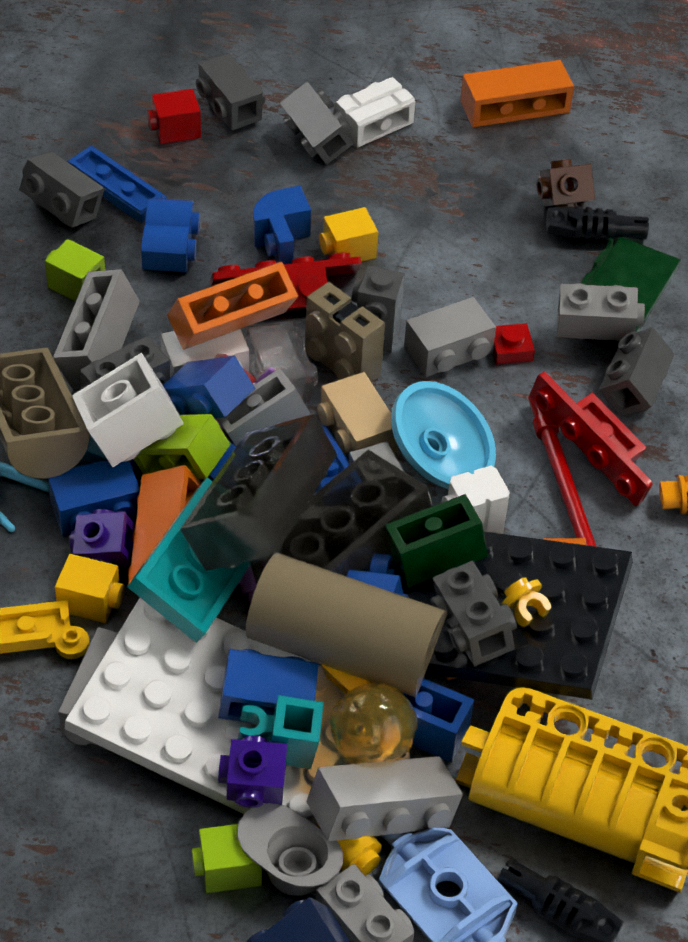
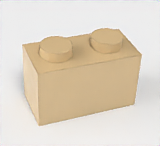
(356, 414)

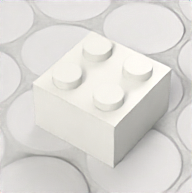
(127, 410)

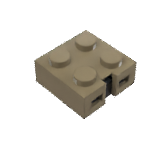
(342, 334)

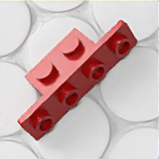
(303, 272)
(598, 435)

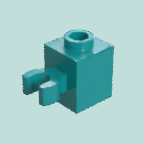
(292, 723)

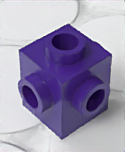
(104, 537)
(254, 771)

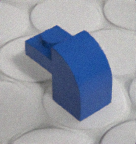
(280, 220)

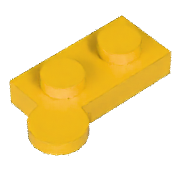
(40, 628)

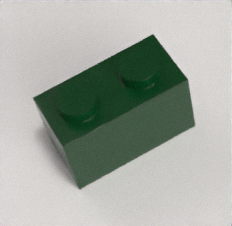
(436, 540)

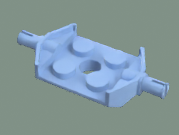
(437, 855)

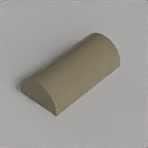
(38, 415)
(344, 623)

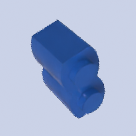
(168, 235)

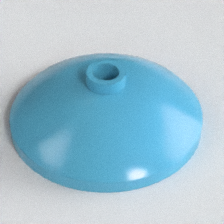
(441, 432)

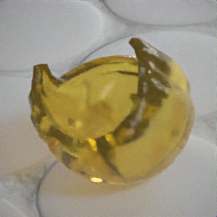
(386, 720)

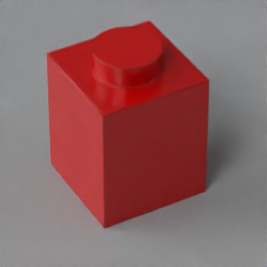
(175, 116)

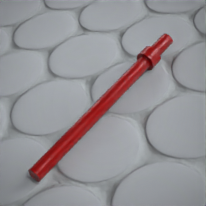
(547, 431)

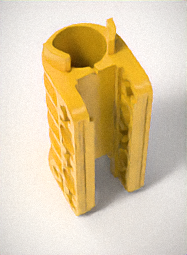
(583, 786)

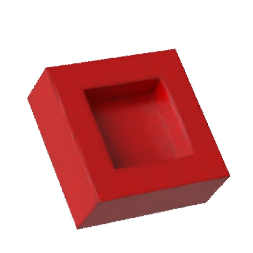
(513, 344)

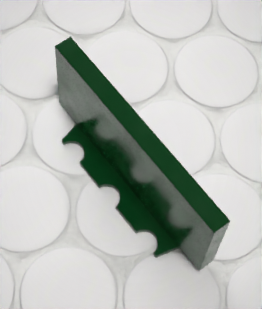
(632, 266)

